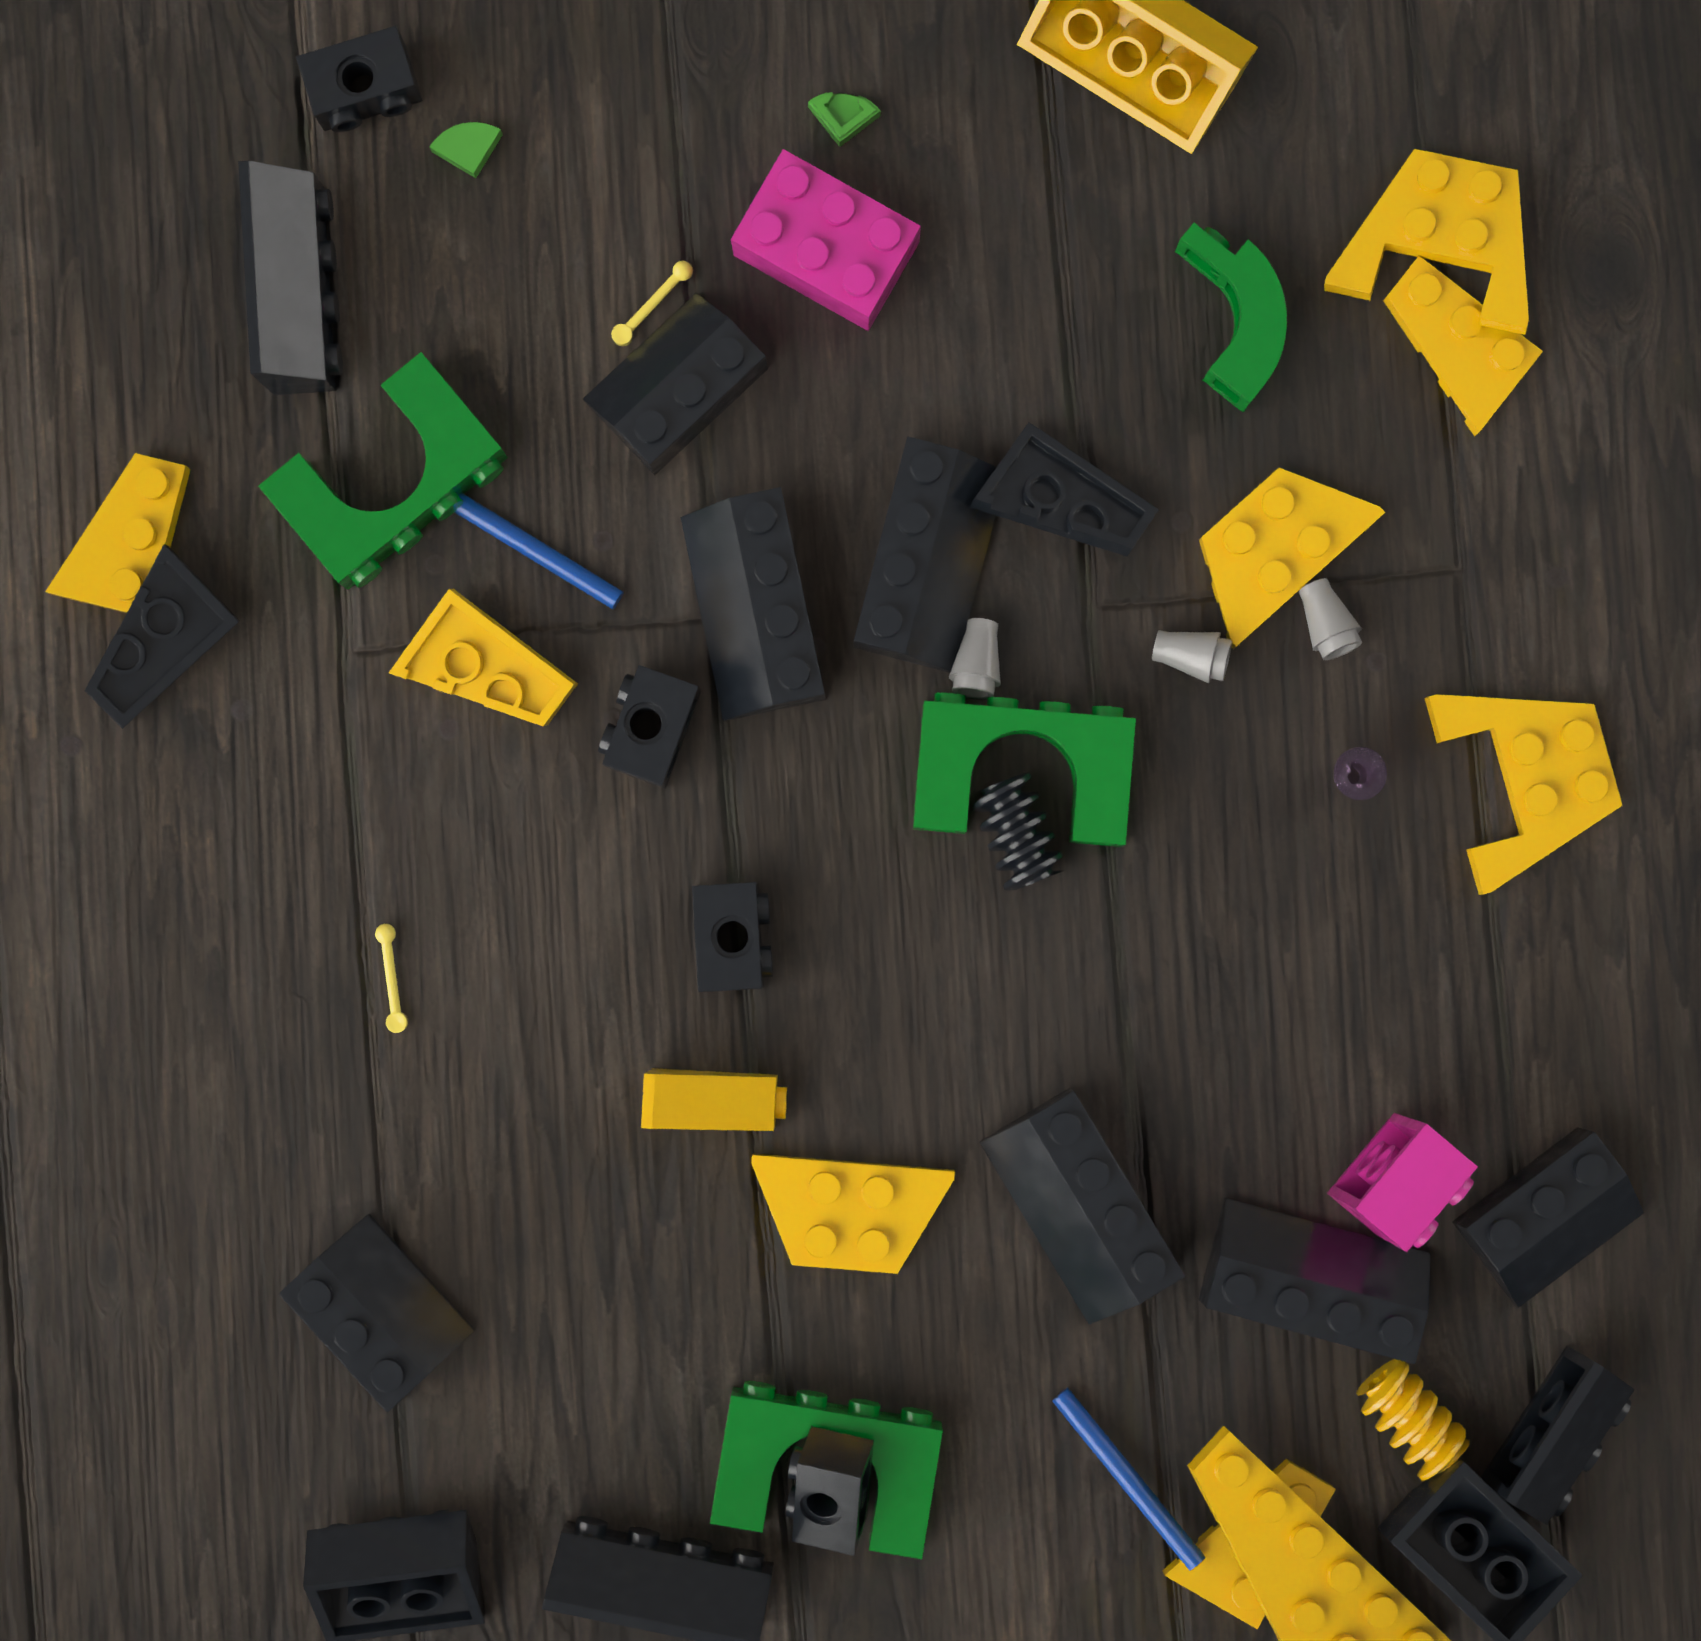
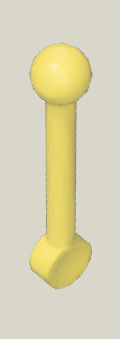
(622, 333)
(396, 1021)

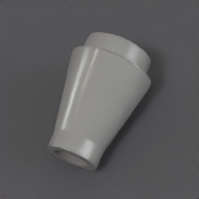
(1329, 622)
(1194, 653)
(977, 661)

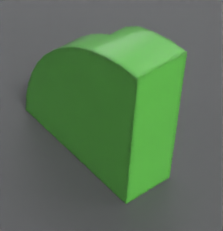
(843, 114)
(467, 145)

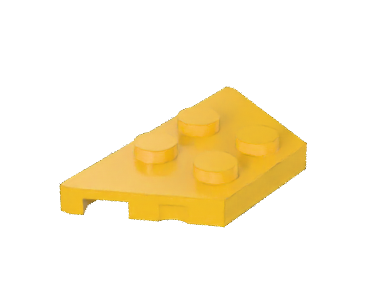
(1278, 545)
(849, 1210)

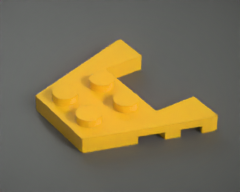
(1450, 215)
(1551, 770)

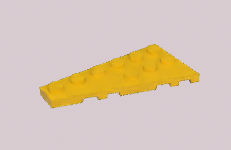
(1297, 1563)

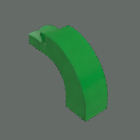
(1256, 308)

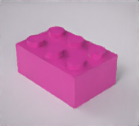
(825, 240)
(1404, 1182)

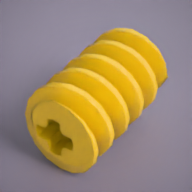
(1415, 1418)

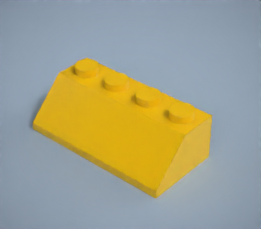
(1144, 57)

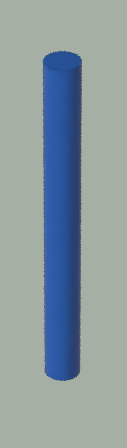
(539, 552)
(1128, 1479)

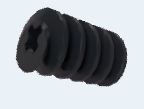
(1017, 832)

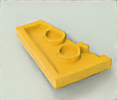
(1471, 360)
(124, 535)
(482, 661)
(1219, 1574)

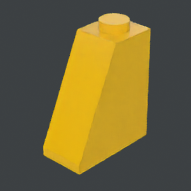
(711, 1100)

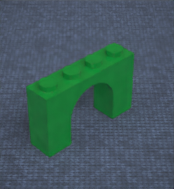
(356, 541)
(1093, 745)
(767, 1424)

